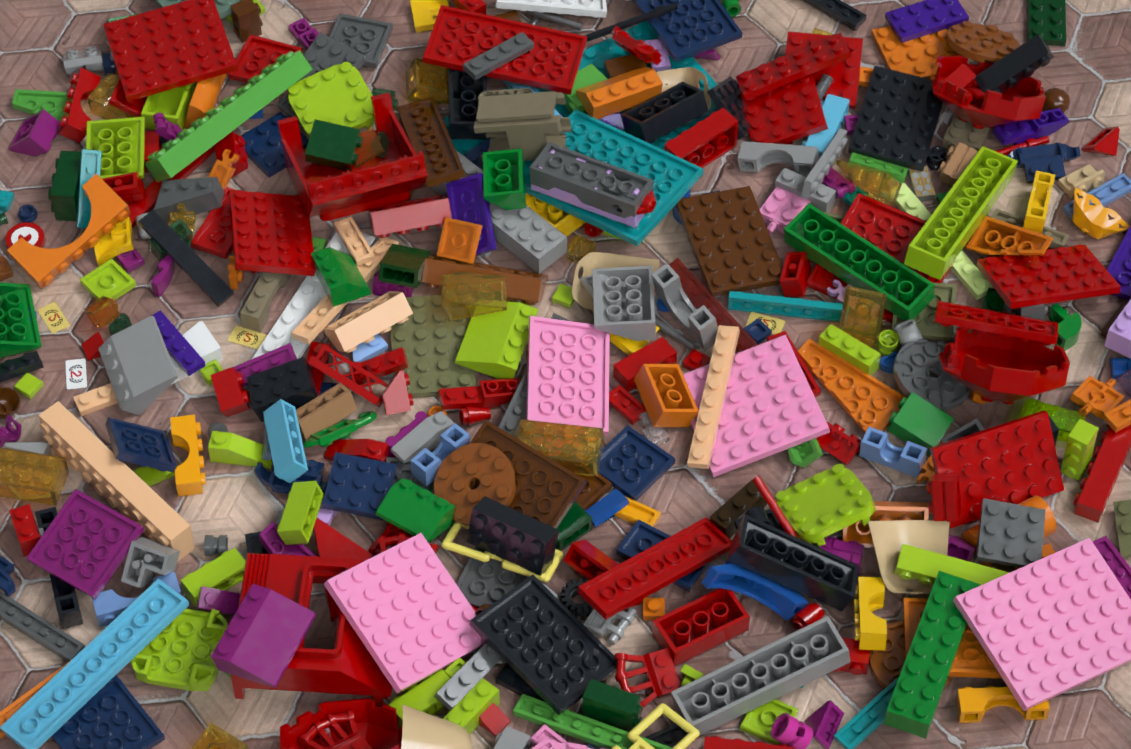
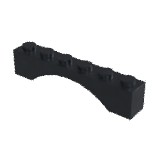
(64, 594)

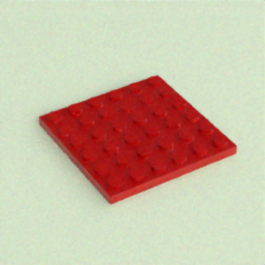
(169, 48)
(883, 227)

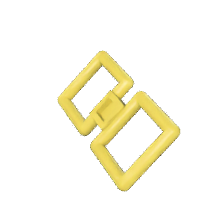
(485, 557)
(662, 708)

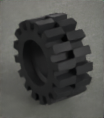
(566, 599)

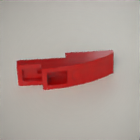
(487, 394)

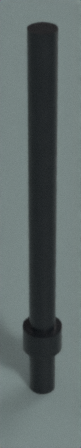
(658, 12)

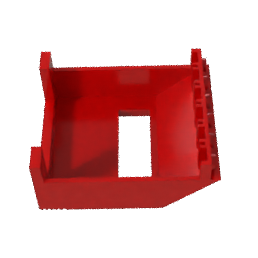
(373, 185)
(339, 671)

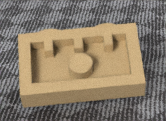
(1083, 179)

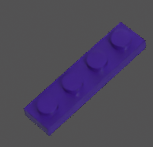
(178, 346)

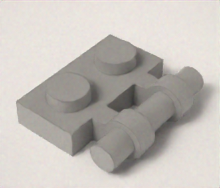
(599, 626)

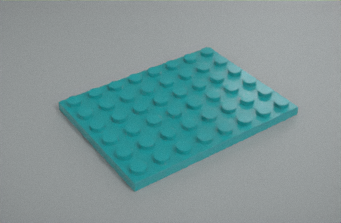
(601, 141)

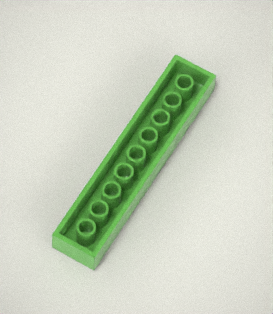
(227, 116)

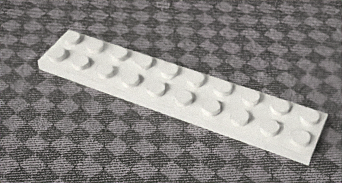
(302, 303)

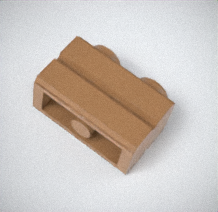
(959, 159)

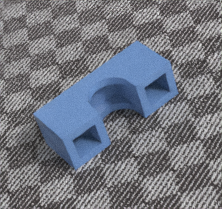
(878, 449)
(426, 463)

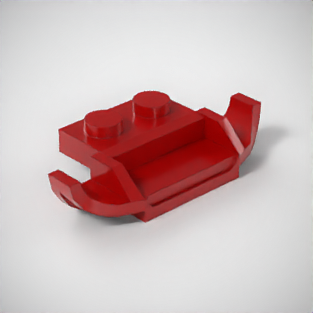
(637, 48)

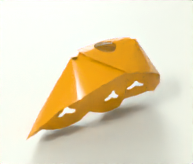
(1094, 219)

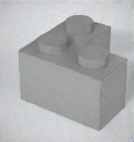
(145, 559)

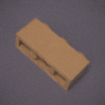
(325, 410)

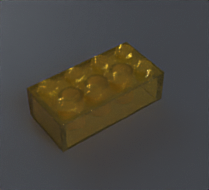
(569, 445)
(32, 476)

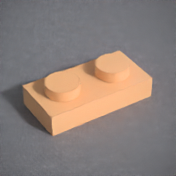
(95, 399)

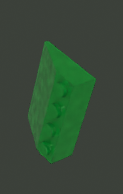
(16, 329)

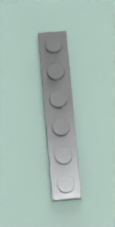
(823, 165)

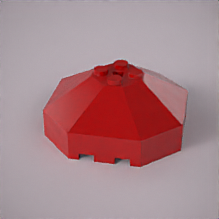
(1012, 106)
(1004, 366)
(375, 724)

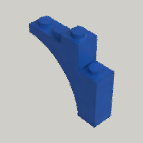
(774, 595)

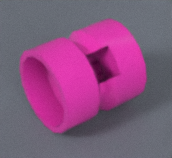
(791, 732)

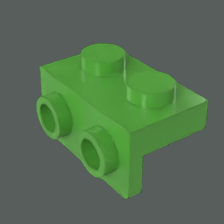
(805, 453)

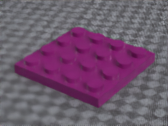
(85, 543)

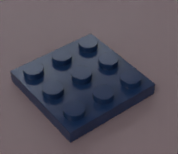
(265, 146)
(140, 445)
(633, 463)
(358, 485)

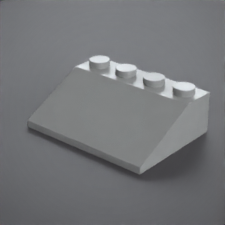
(625, 302)
(138, 365)

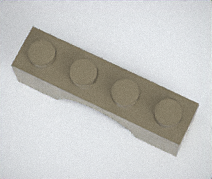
(257, 307)

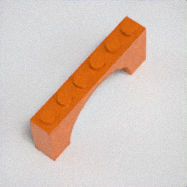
(45, 264)

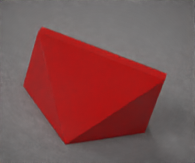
(1104, 143)

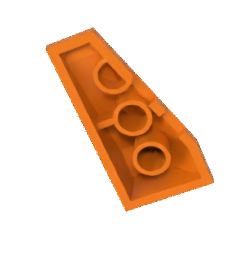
(1003, 238)

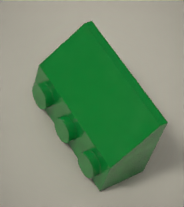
(505, 178)
(339, 276)
(416, 510)

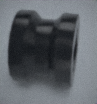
(936, 156)

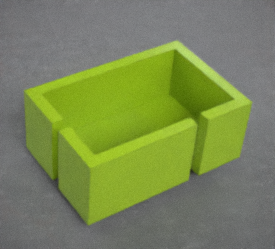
(171, 103)

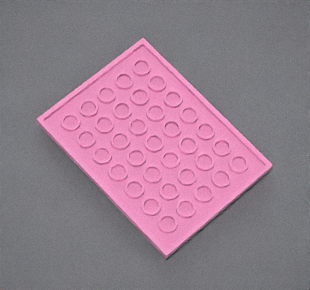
(1052, 623)

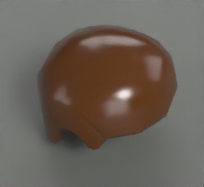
(1056, 99)
(8, 402)

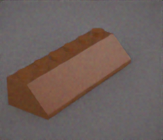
(519, 283)

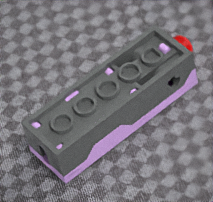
(592, 185)

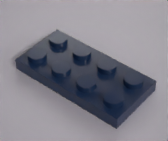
(645, 536)

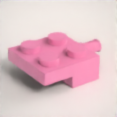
(781, 209)

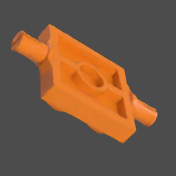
(1096, 397)

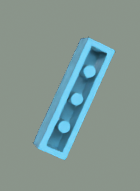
(834, 110)
(285, 441)

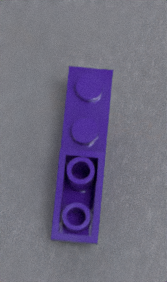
(1017, 133)

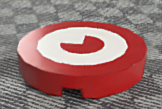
(28, 231)

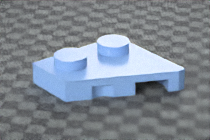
(369, 350)

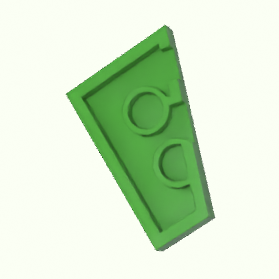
(34, 101)

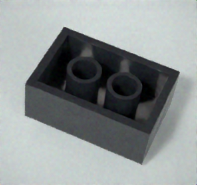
(288, 382)

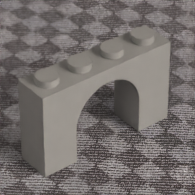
(697, 322)

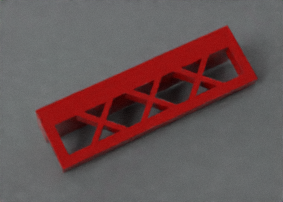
(352, 385)

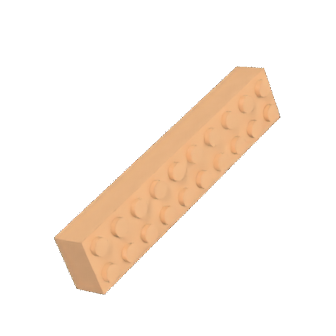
(114, 479)

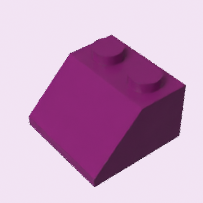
(35, 134)

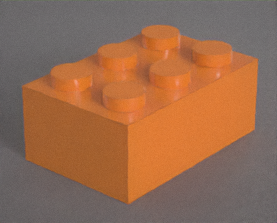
(666, 395)

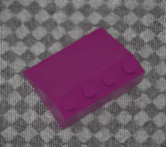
(262, 636)

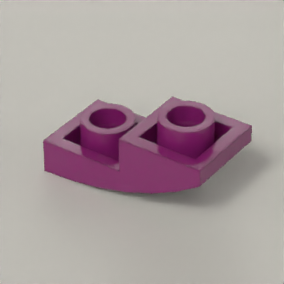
(303, 32)
(162, 280)

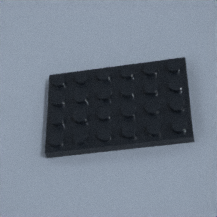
(897, 119)
(544, 644)

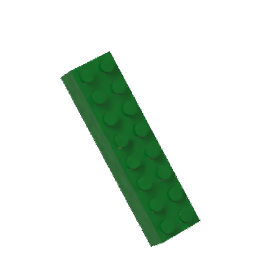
(859, 262)
(929, 658)

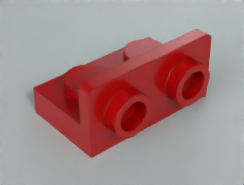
(839, 444)

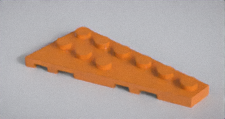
(858, 393)

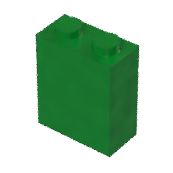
(919, 422)

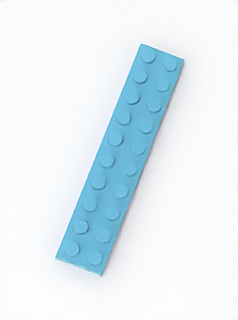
(94, 666)

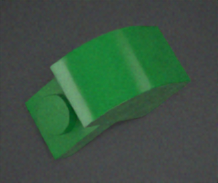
(1068, 326)

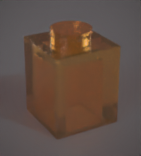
(102, 311)

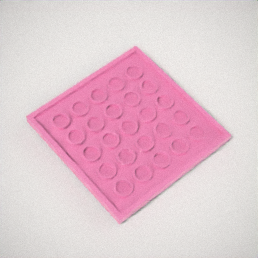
(764, 406)
(407, 612)

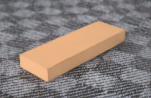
(354, 241)

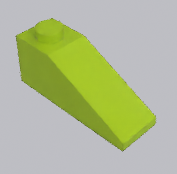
(236, 450)

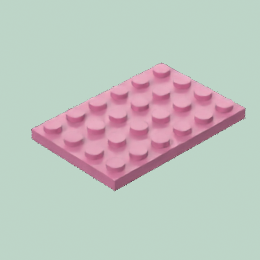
(567, 373)

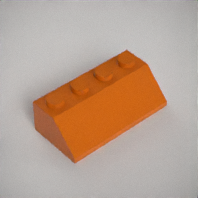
(620, 92)
(885, 512)

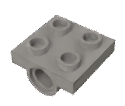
(76, 59)

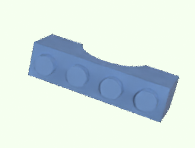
(110, 605)

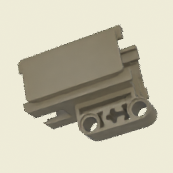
(521, 120)

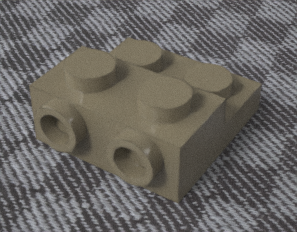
(965, 133)

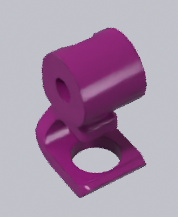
(8, 433)

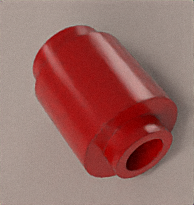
(807, 616)

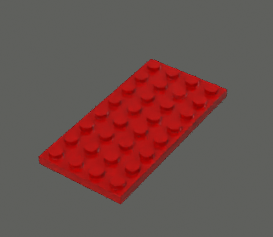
(467, 34)

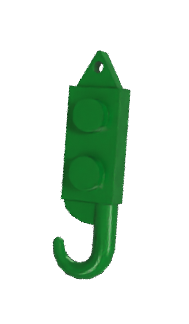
(339, 430)

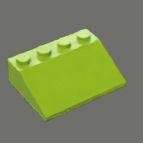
(121, 145)
(496, 341)

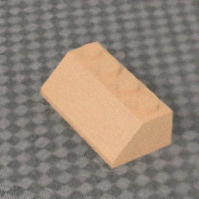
(368, 321)

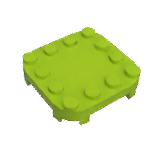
(334, 97)
(826, 504)
(183, 652)

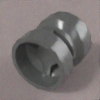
(215, 545)

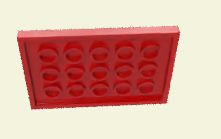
(271, 233)
(1048, 278)
(1002, 464)

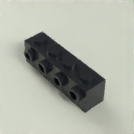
(1015, 66)

